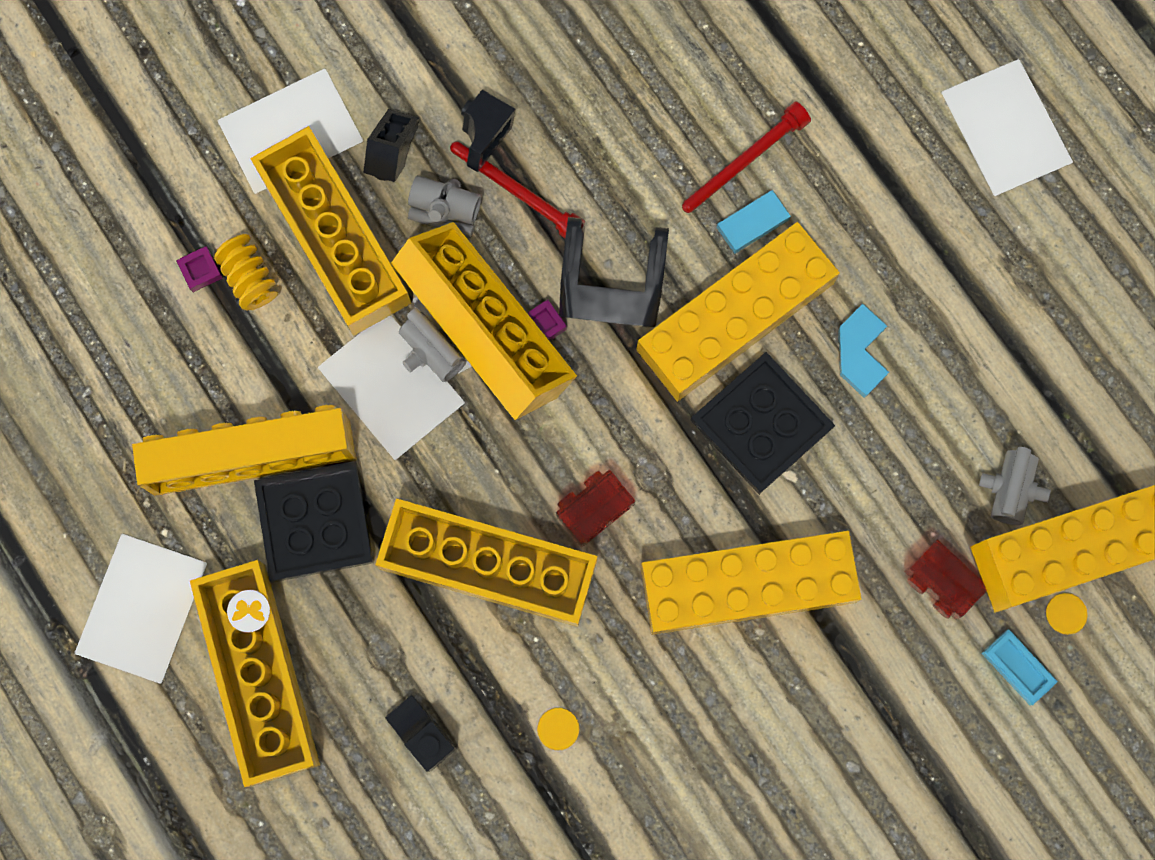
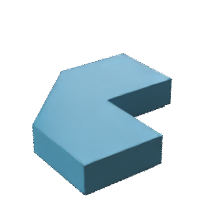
(855, 363)

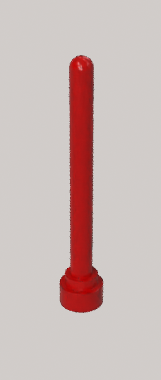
(794, 118)
(519, 191)

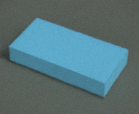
(753, 221)
(1019, 667)

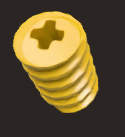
(243, 272)

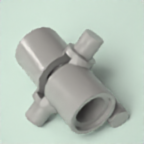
(443, 204)
(430, 347)
(1015, 487)

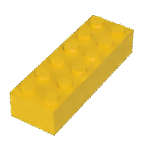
(331, 231)
(737, 311)
(483, 319)
(243, 451)
(1068, 549)
(486, 562)
(750, 582)
(255, 679)

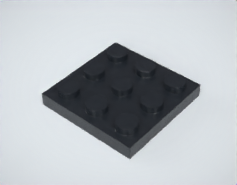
(762, 423)
(313, 522)

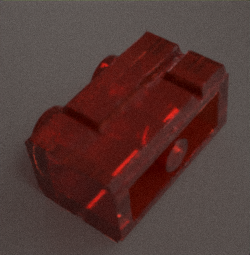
(594, 507)
(945, 580)

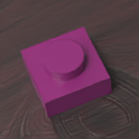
(199, 269)
(547, 320)

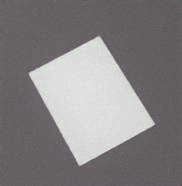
(283, 113)
(1006, 127)
(387, 397)
(140, 608)

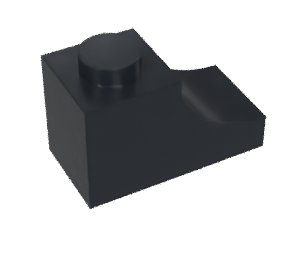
(487, 124)
(389, 145)
(420, 734)

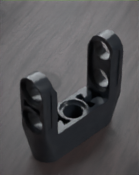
(606, 303)

